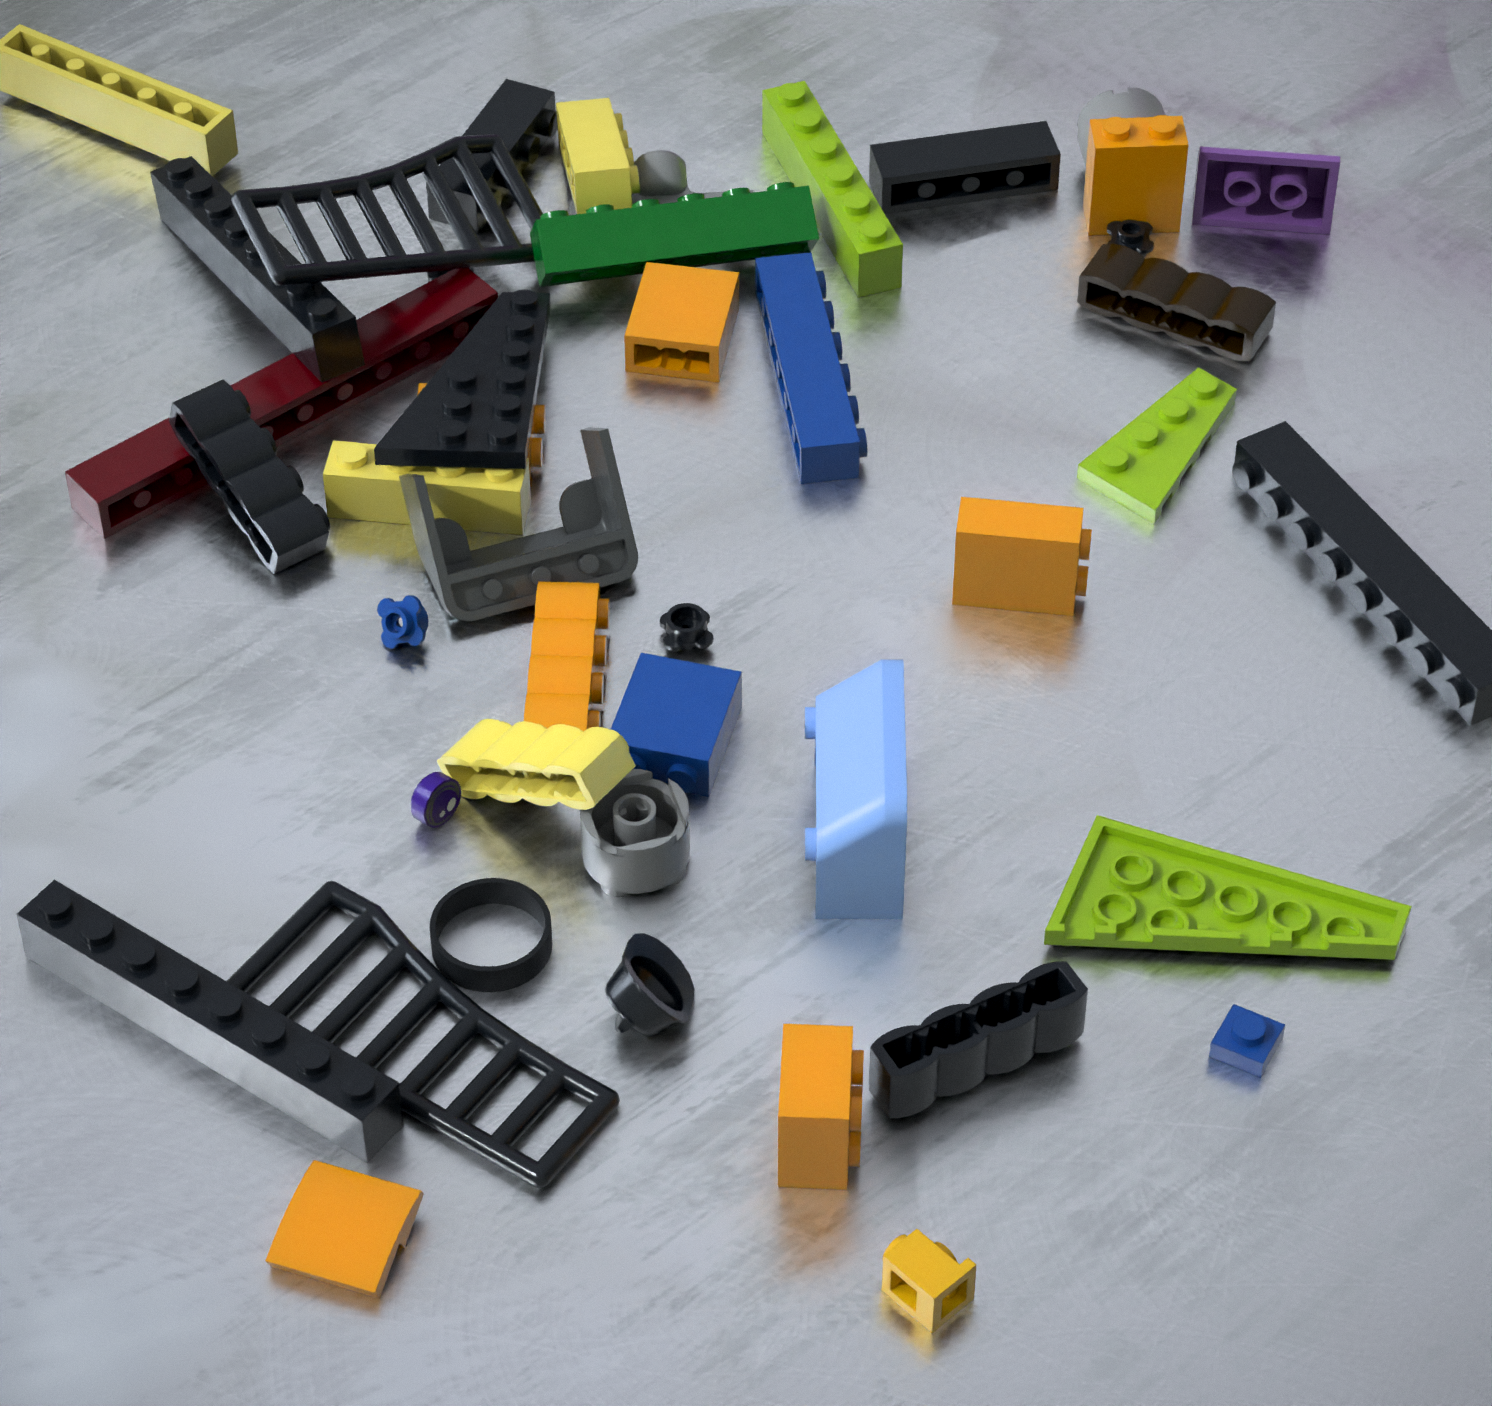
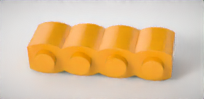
(566, 655)

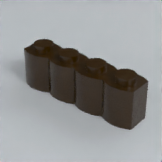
(1182, 304)

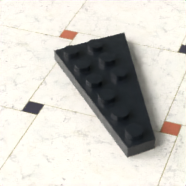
(482, 396)

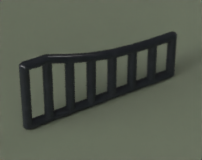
(394, 176)
(472, 1021)

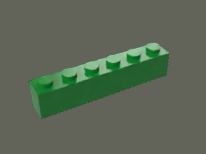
(679, 233)

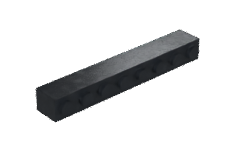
(299, 315)
(1370, 566)
(212, 1021)

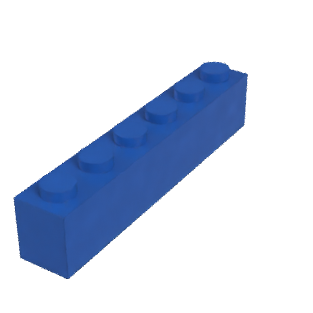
(808, 368)

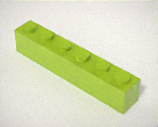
(841, 199)

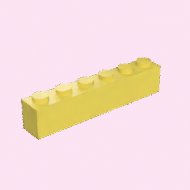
(116, 99)

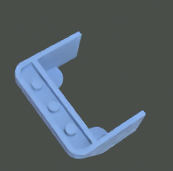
(860, 795)

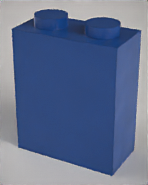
(679, 719)

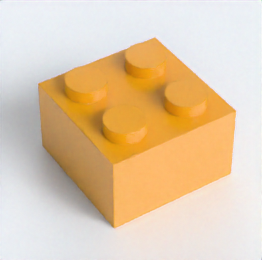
(819, 1106)

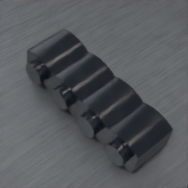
(248, 476)
(968, 1041)

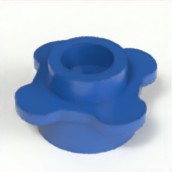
(413, 617)

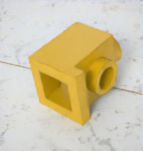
(927, 1279)

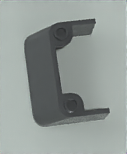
(504, 577)

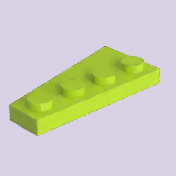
(1152, 452)

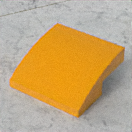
(344, 1228)

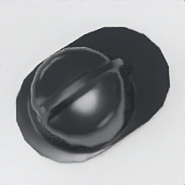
(649, 987)

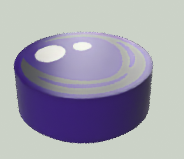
(435, 799)

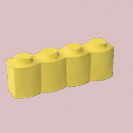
(538, 763)

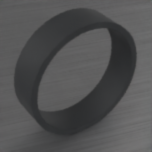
(491, 977)

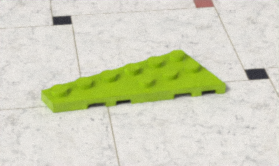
(1183, 896)

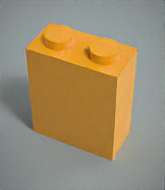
(1135, 172)
(682, 322)
(1020, 556)

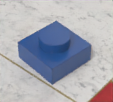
(1247, 1040)

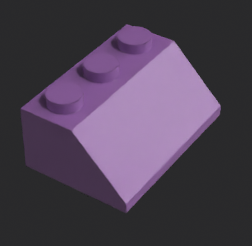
(1265, 190)

